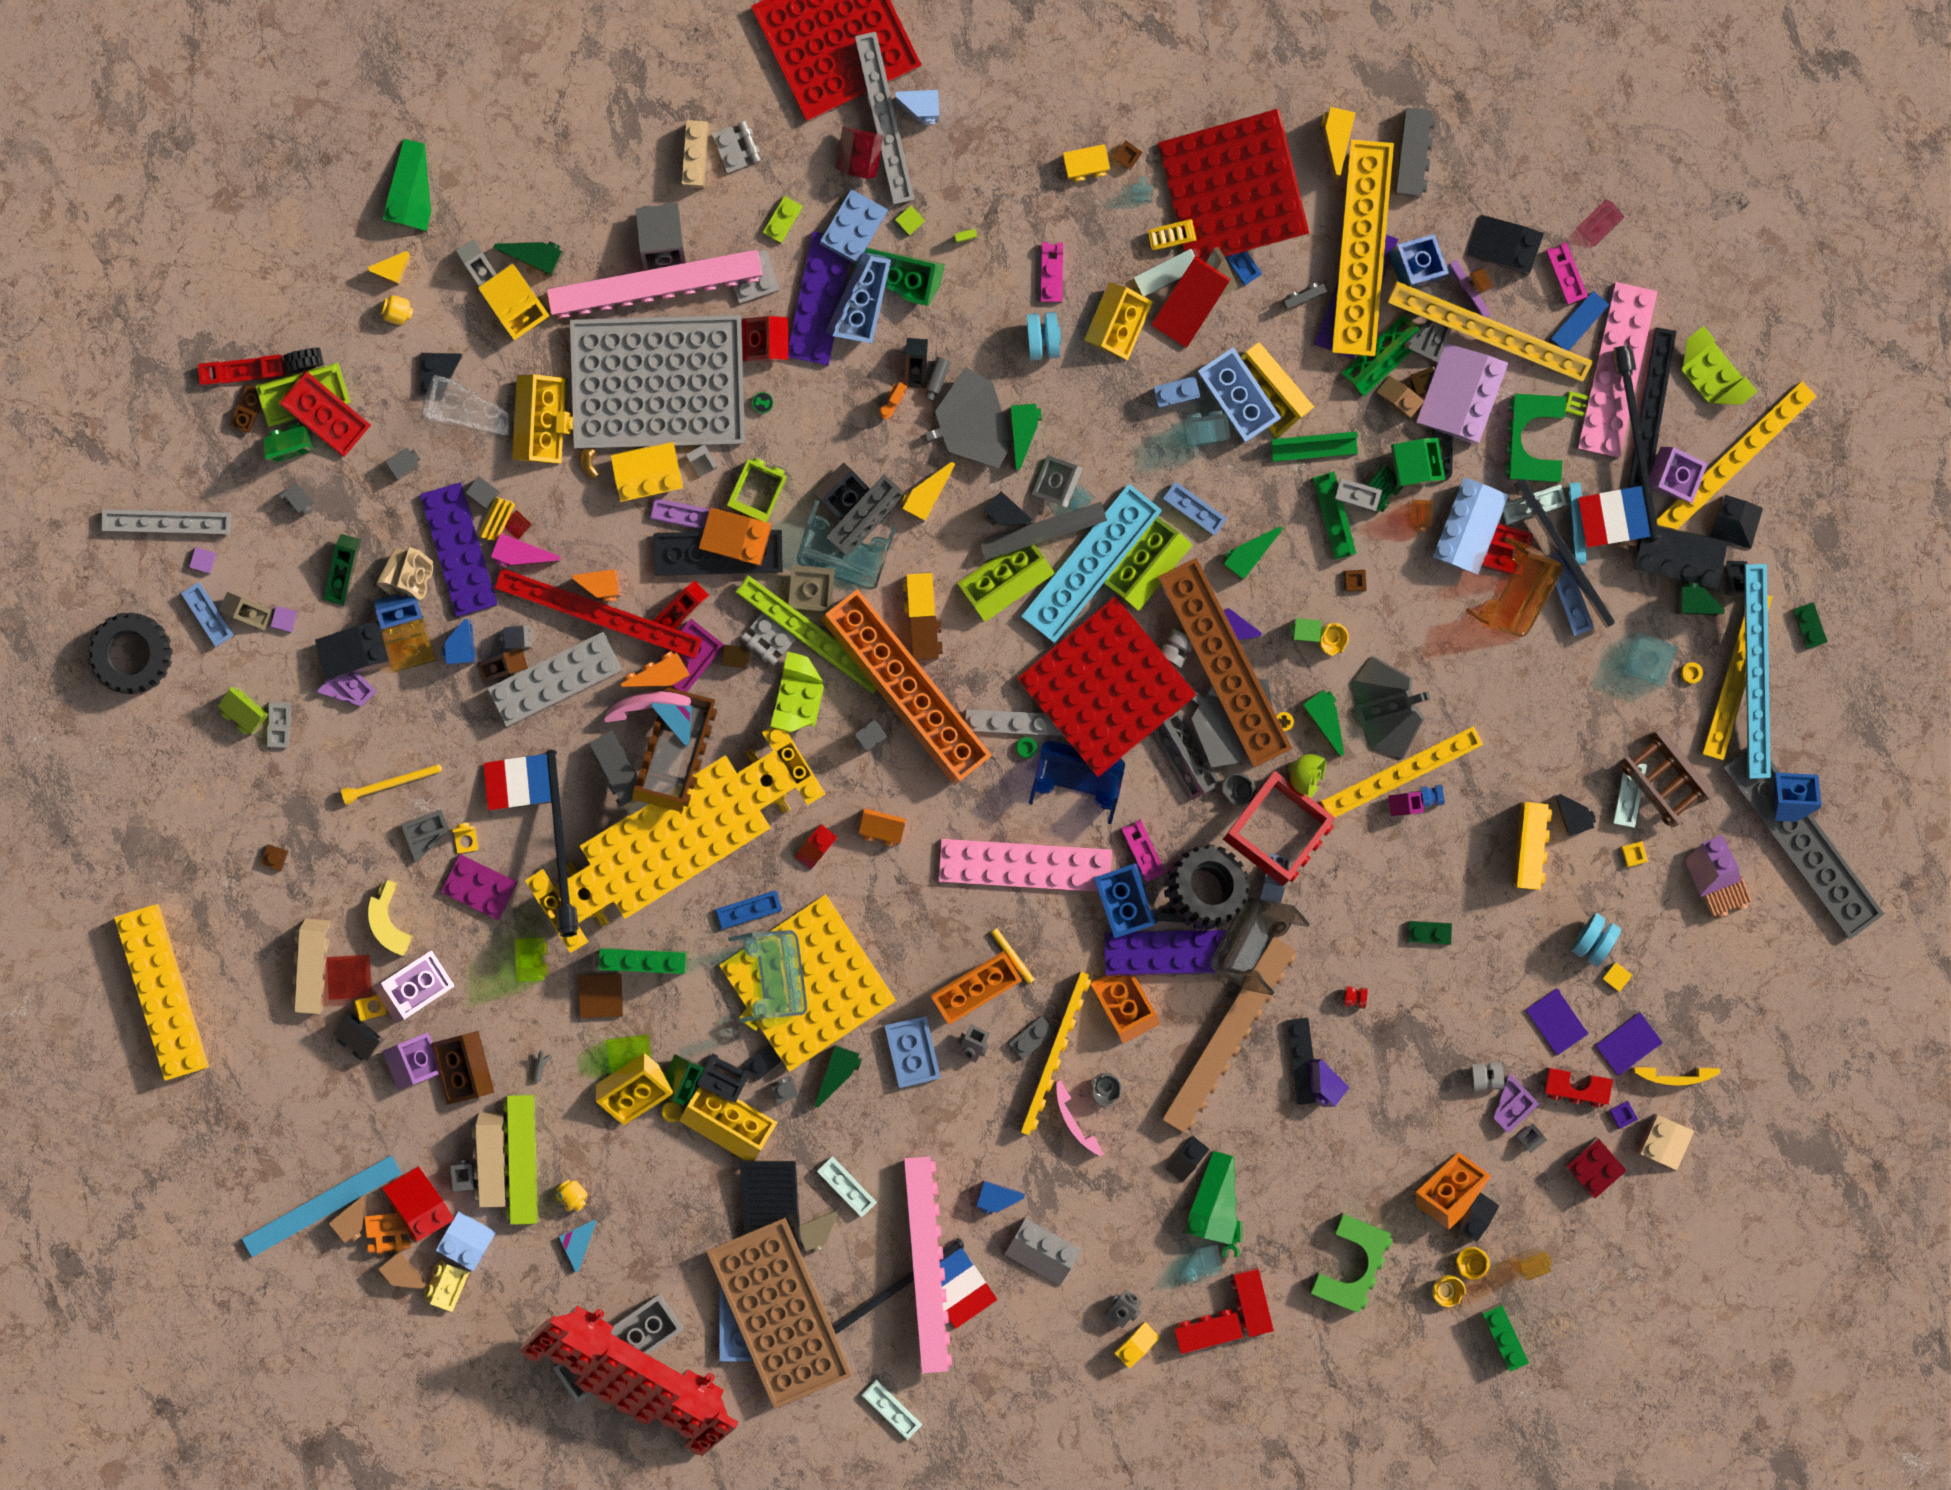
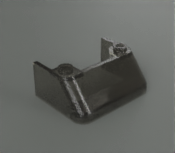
(1248, 938)

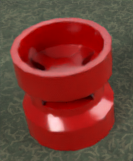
(1350, 997)

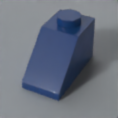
(397, 610)
(996, 1198)

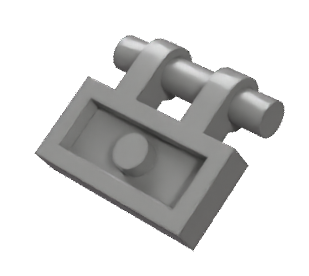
(730, 150)
(773, 633)

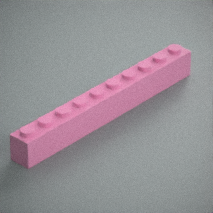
(655, 283)
(926, 1264)

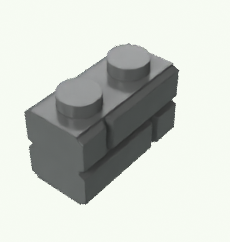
(868, 737)

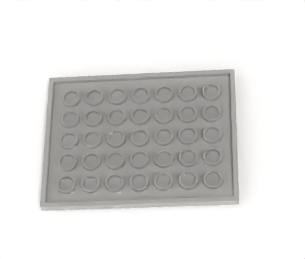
(657, 381)

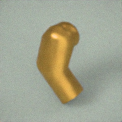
(586, 462)

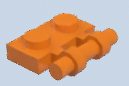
(895, 395)
(386, 1225)

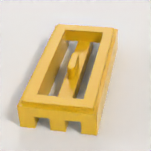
(499, 520)

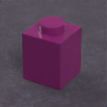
(1406, 803)

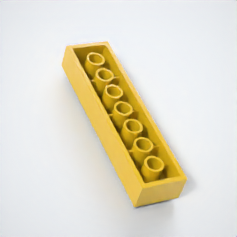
(161, 992)

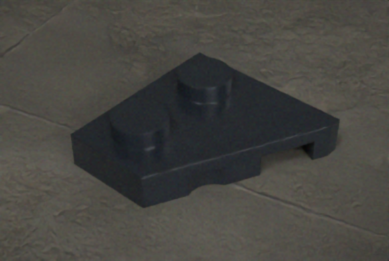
(439, 365)

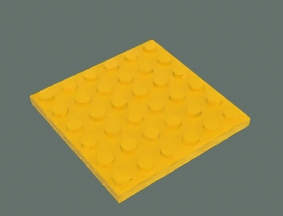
(838, 981)

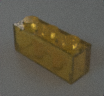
(1533, 1263)

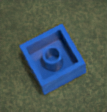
(1418, 261)

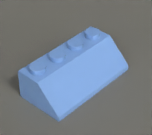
(1238, 395)
(1470, 526)

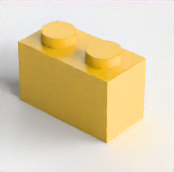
(1086, 163)
(920, 595)

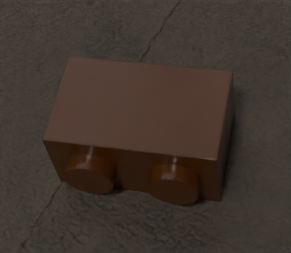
(925, 638)

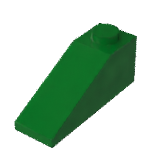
(1024, 426)
(1247, 555)
(1325, 715)

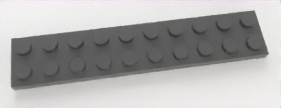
(1810, 853)

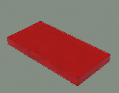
(1191, 301)
(324, 413)

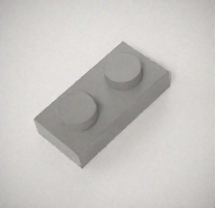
(1357, 494)

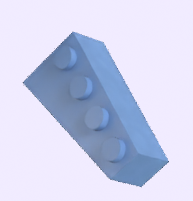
(861, 301)

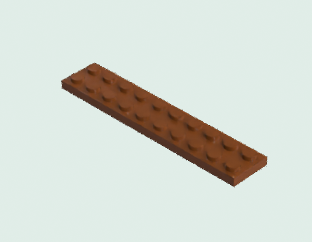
(1225, 662)

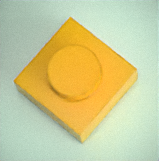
(564, 422)

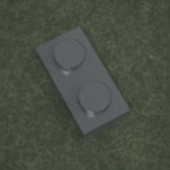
(1295, 299)
(1032, 1037)

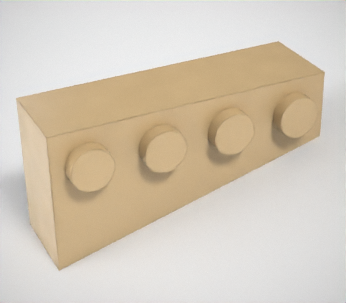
(310, 966)
(490, 1159)

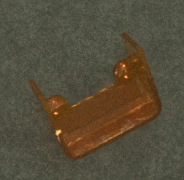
(1524, 593)

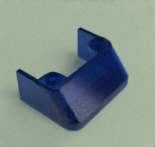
(1064, 767)

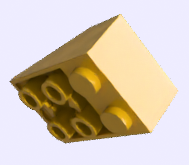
(513, 301)

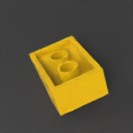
(1336, 133)

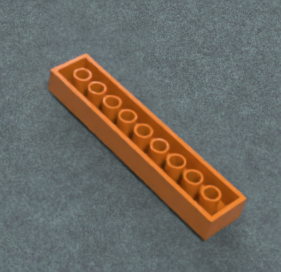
(905, 687)

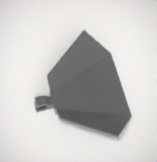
(973, 421)
(1387, 707)
(1216, 730)

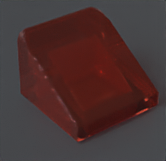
(518, 524)

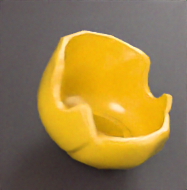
(1333, 638)
(1473, 1263)
(1448, 1291)

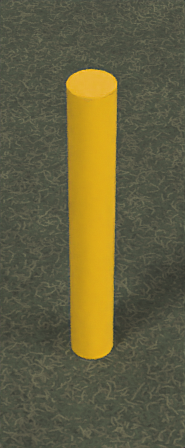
(1012, 956)

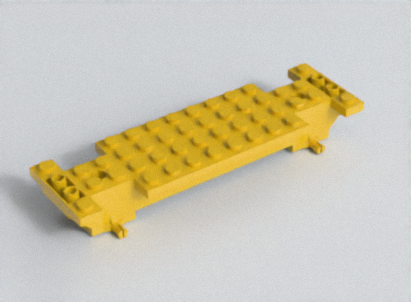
(663, 849)

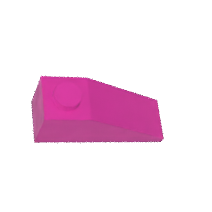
(516, 552)

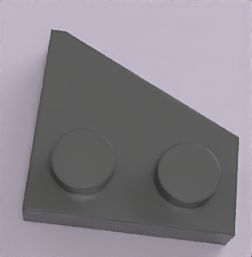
(424, 832)

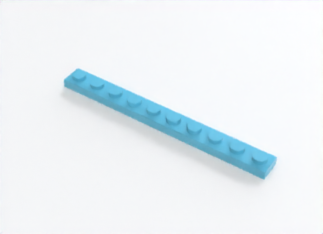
(1757, 670)

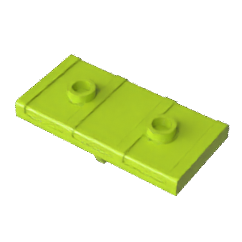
(272, 392)

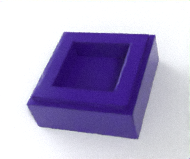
(1623, 1114)

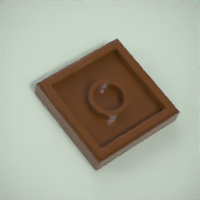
(600, 995)

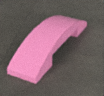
(643, 701)
(1090, 1142)

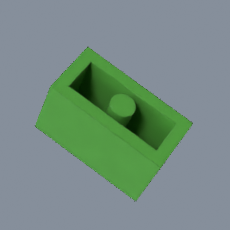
(1305, 630)

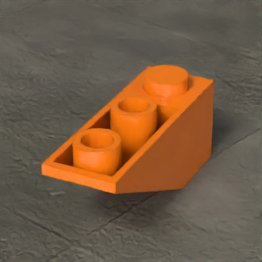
(665, 673)

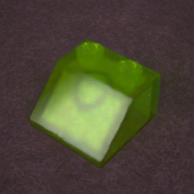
(531, 959)
(626, 1049)

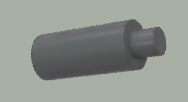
(937, 377)

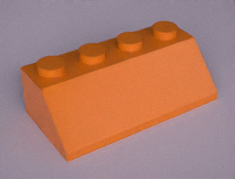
(976, 988)

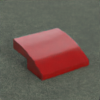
(1500, 552)

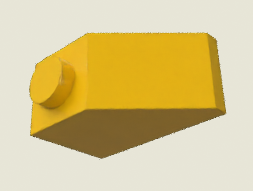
(1136, 1345)

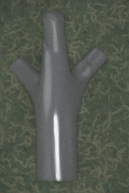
(539, 1065)

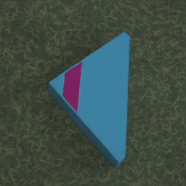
(677, 718)
(576, 1243)

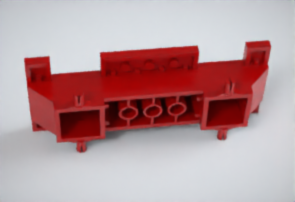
(632, 1378)

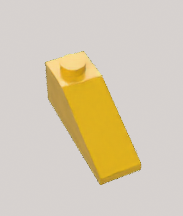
(925, 495)

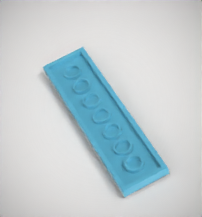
(1091, 563)

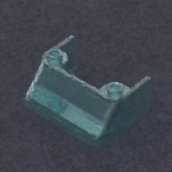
(860, 569)
(779, 972)

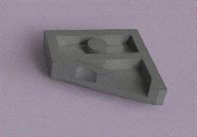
(1429, 340)

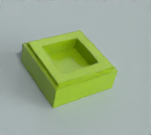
(910, 220)
(965, 236)

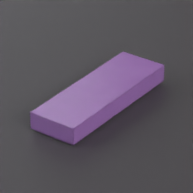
(1473, 297)
(679, 513)

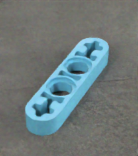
(1577, 529)

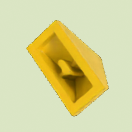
(392, 268)

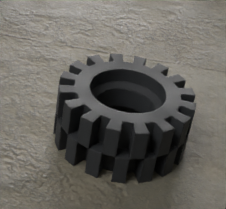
(303, 359)

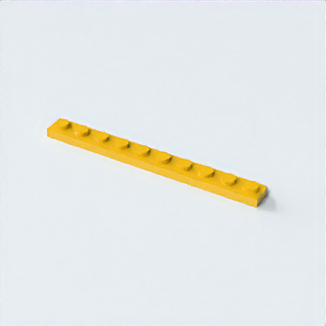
(1489, 331)
(1739, 455)

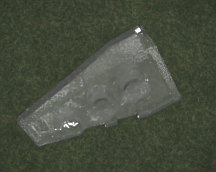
(457, 406)

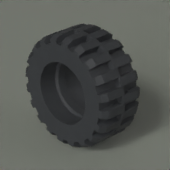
(101, 653)
(1225, 869)

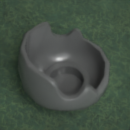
(1238, 789)
(1105, 1089)

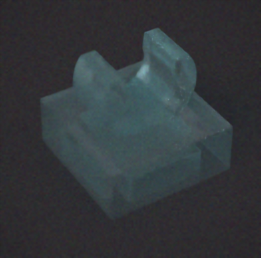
(1142, 192)
(1081, 496)

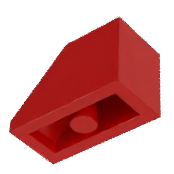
(816, 846)

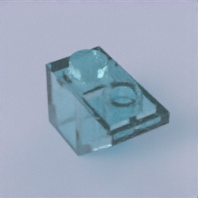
(1202, 1261)

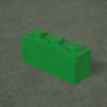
(1504, 1337)

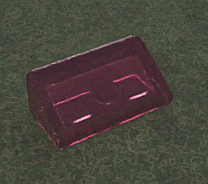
(1600, 222)

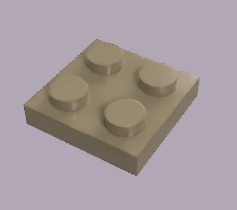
(811, 588)

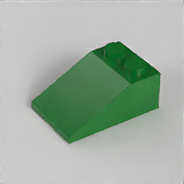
(287, 444)

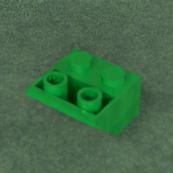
(1417, 462)

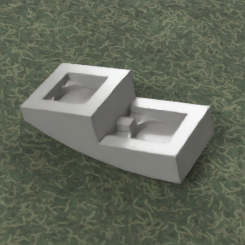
(279, 724)

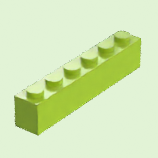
(522, 1159)

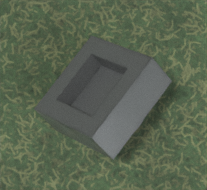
(1531, 1138)

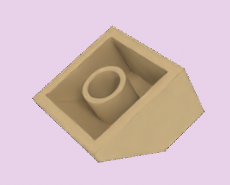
(1665, 1141)

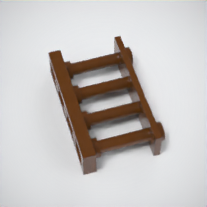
(1673, 758)

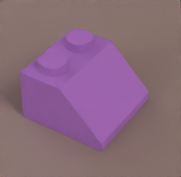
(1676, 474)
(1713, 866)
(411, 1061)

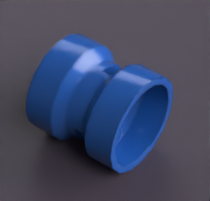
(1432, 795)

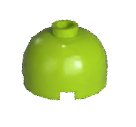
(1306, 773)

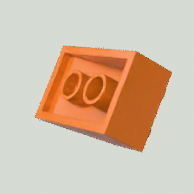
(735, 536)
(1125, 1006)
(1451, 1190)

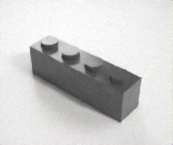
(1413, 152)
(618, 769)

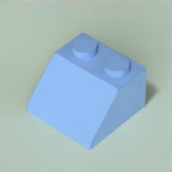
(920, 105)
(466, 1241)

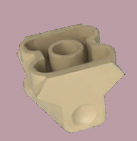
(406, 573)

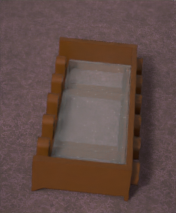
(670, 764)

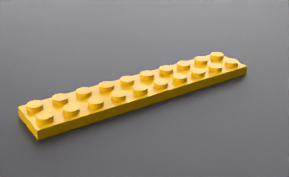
(1362, 248)

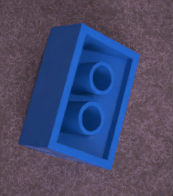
(1125, 900)

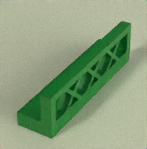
(1386, 357)
(1314, 446)
(1334, 516)

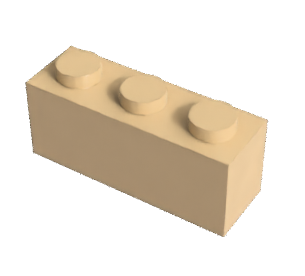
(695, 154)

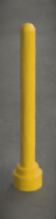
(350, 794)

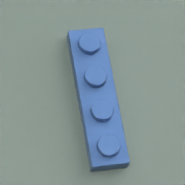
(1572, 600)

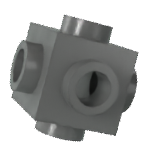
(973, 1043)
(1124, 1308)

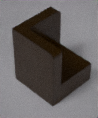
(1421, 380)
(736, 656)

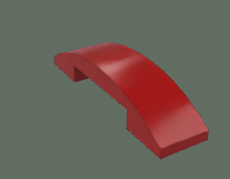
(241, 370)

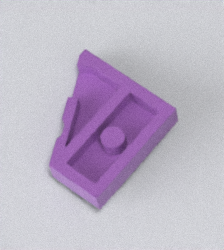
(349, 689)
(1514, 1105)

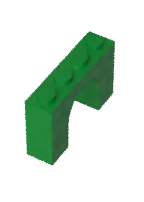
(1521, 464)
(643, 960)

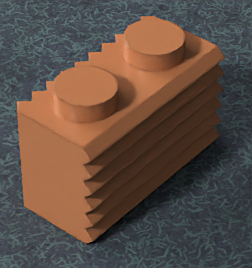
(1727, 898)

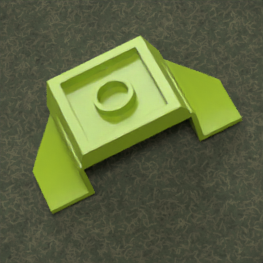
(1713, 373)
(798, 695)

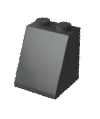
(660, 236)

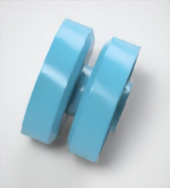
(1044, 335)
(1597, 939)

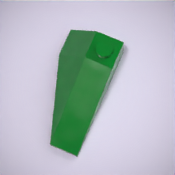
(409, 192)
(911, 276)
(1214, 1207)

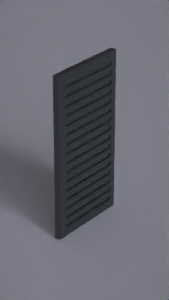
(770, 1194)

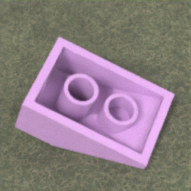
(413, 987)

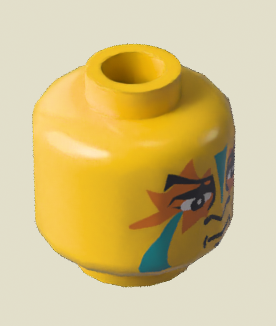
(571, 1196)

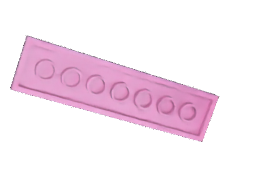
(1607, 406)
(1022, 865)

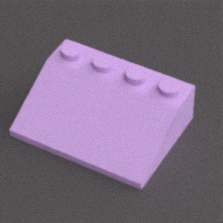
(1462, 393)

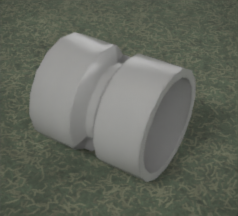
(1177, 647)
(1479, 1076)

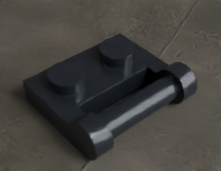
(720, 1084)

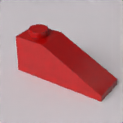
(682, 606)

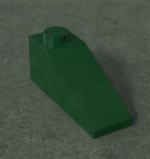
(536, 254)
(342, 569)
(840, 1068)

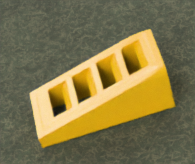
(1159, 239)

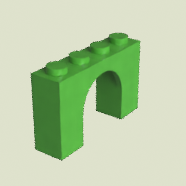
(1353, 1293)

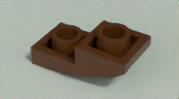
(1481, 281)
(247, 409)

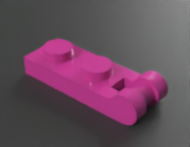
(1052, 273)
(1567, 274)
(1143, 851)

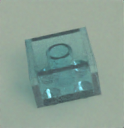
(1206, 429)
(1649, 659)

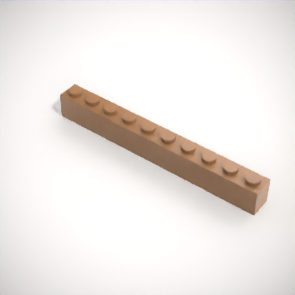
(1226, 1039)

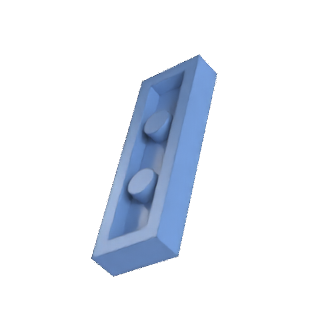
(1195, 508)
(207, 614)

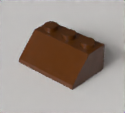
(462, 1067)

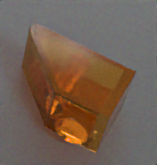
(1420, 515)

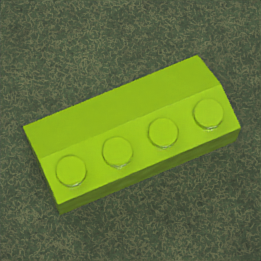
(1151, 556)
(1005, 580)

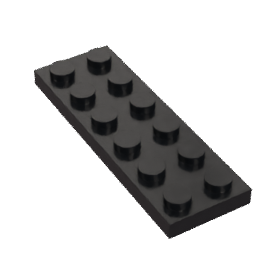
(680, 555)

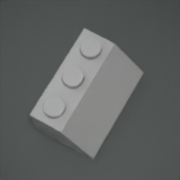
(1043, 1251)

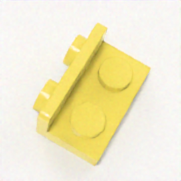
(445, 1285)

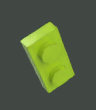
(783, 219)

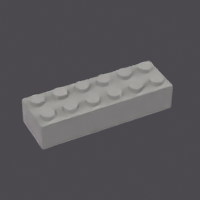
(555, 679)
(643, 1329)

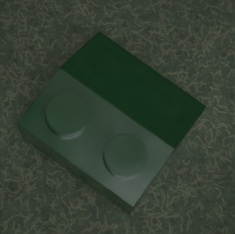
(1696, 601)

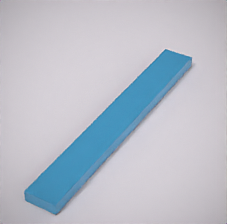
(321, 1206)

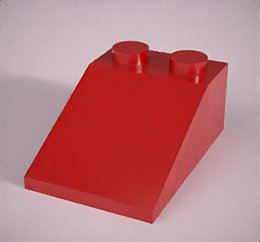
(417, 1204)

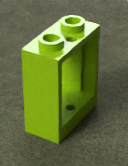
(747, 510)

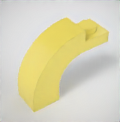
(380, 924)

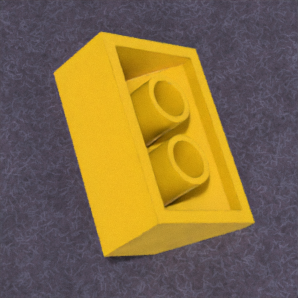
(1118, 320)
(646, 471)
(633, 1089)

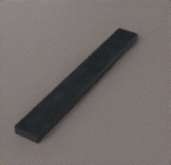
(1653, 399)
(1564, 553)

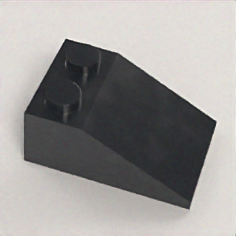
(1505, 244)
(842, 491)
(352, 651)

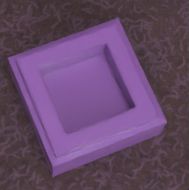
(203, 560)
(284, 619)

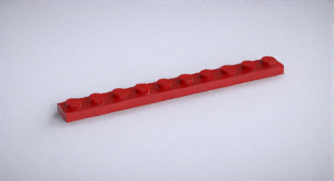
(598, 613)

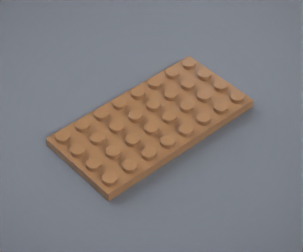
(779, 1313)

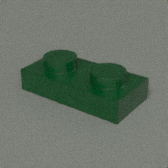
(1810, 625)
(1429, 932)

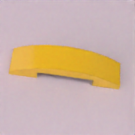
(1702, 1074)

